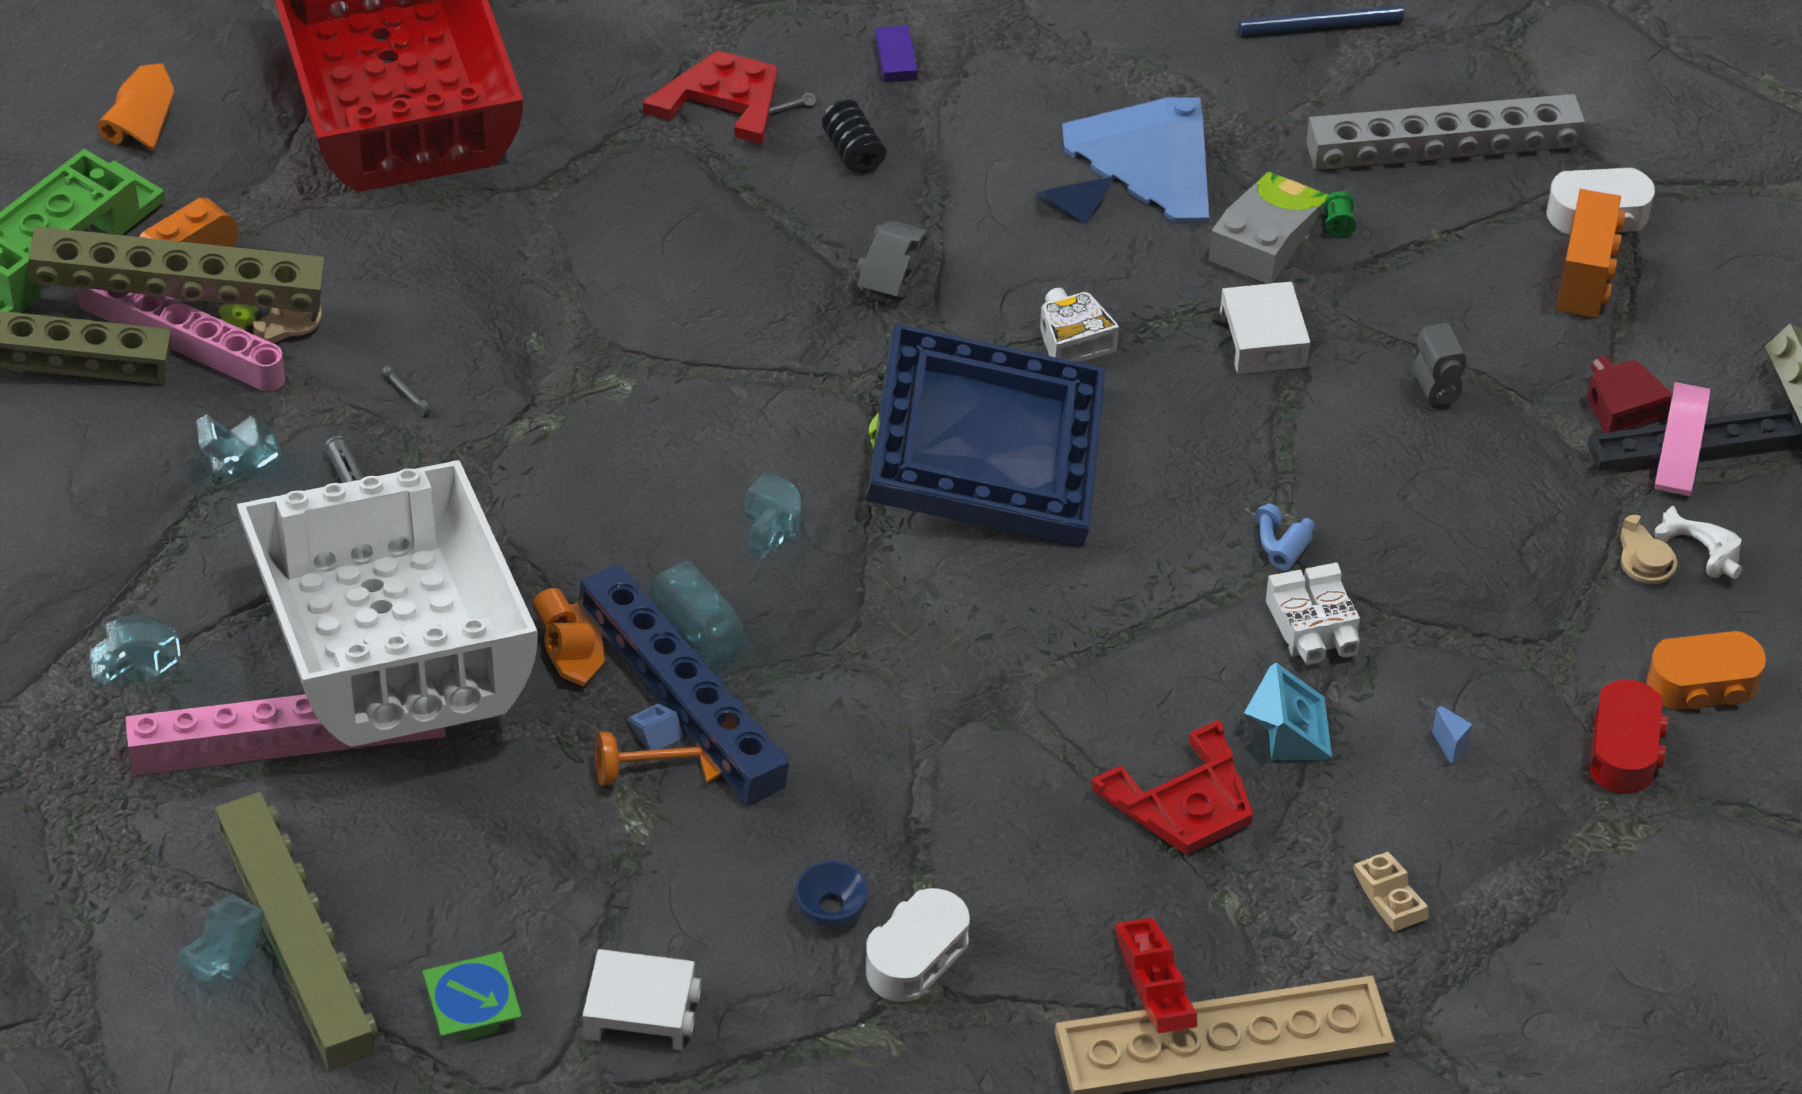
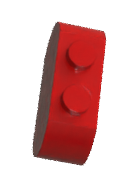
(1628, 736)

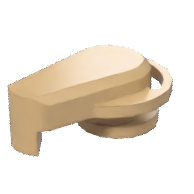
(285, 323)
(1643, 556)

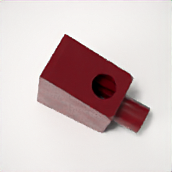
(1626, 395)

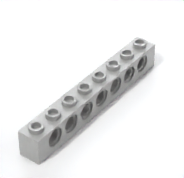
(1444, 131)

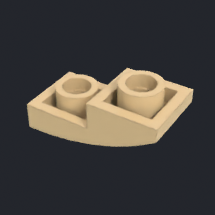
(1389, 891)

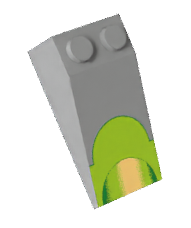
(1265, 227)

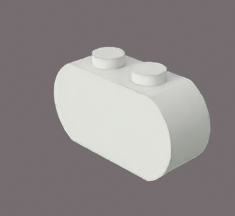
(1631, 184)
(916, 944)

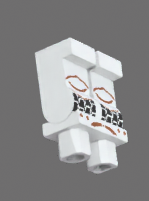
(1314, 612)

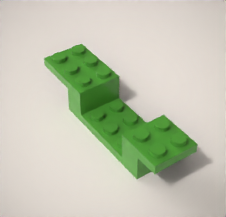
(70, 198)

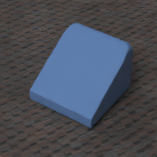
(656, 727)
(1451, 733)

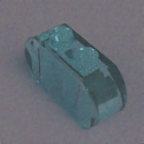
(698, 612)

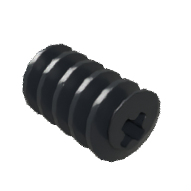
(853, 136)

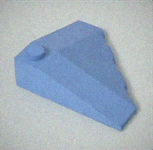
(1151, 149)

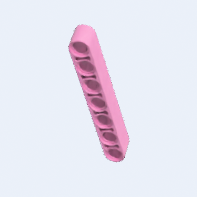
(194, 334)

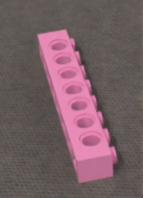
(234, 735)

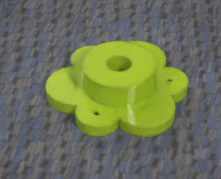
(238, 314)

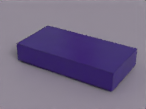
(896, 53)

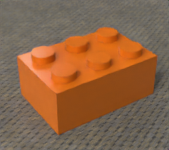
(1589, 253)

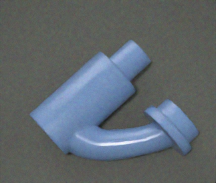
(1292, 544)

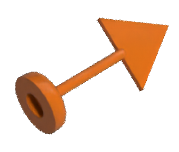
(608, 758)

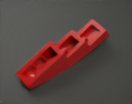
(1155, 975)

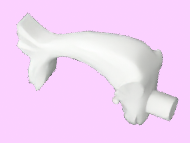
(1721, 543)

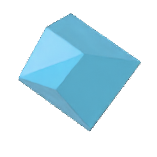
(1292, 716)

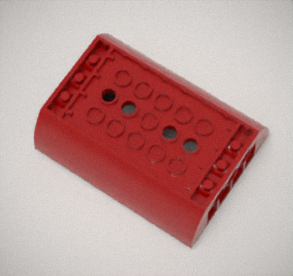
(430, 113)

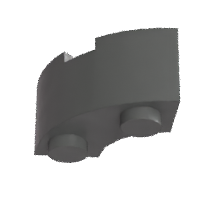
(892, 258)

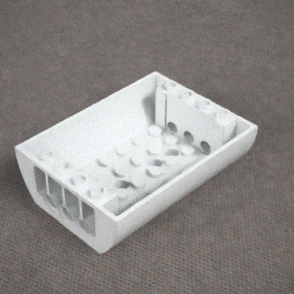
(453, 621)

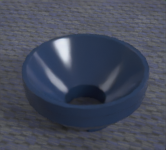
(831, 881)

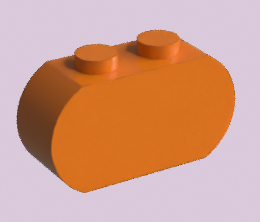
(197, 223)
(1707, 670)

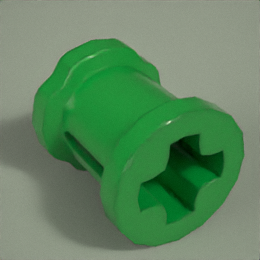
(1342, 211)

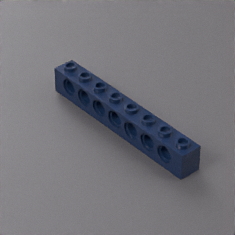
(683, 683)

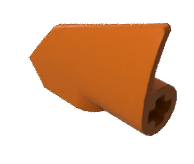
(139, 107)
(569, 637)

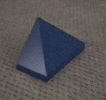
(1076, 199)

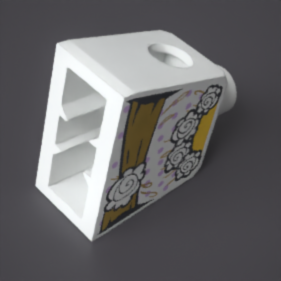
(1076, 327)

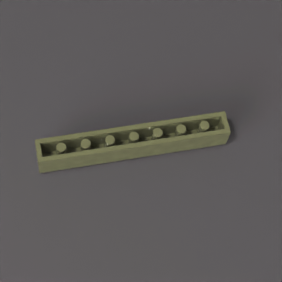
(296, 932)

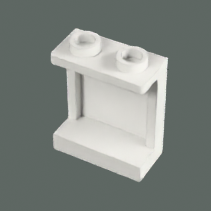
(1266, 327)
(641, 996)

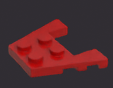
(726, 83)
(1191, 807)

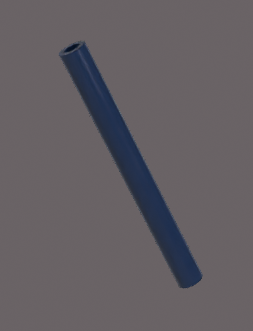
(1321, 20)

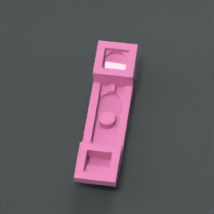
(1682, 439)

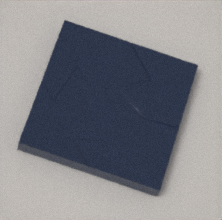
(987, 435)

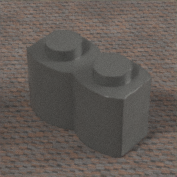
(1439, 364)

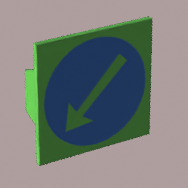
(472, 996)

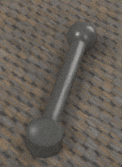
(807, 100)
(388, 372)

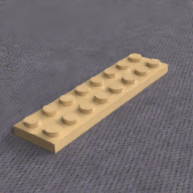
(1231, 1038)

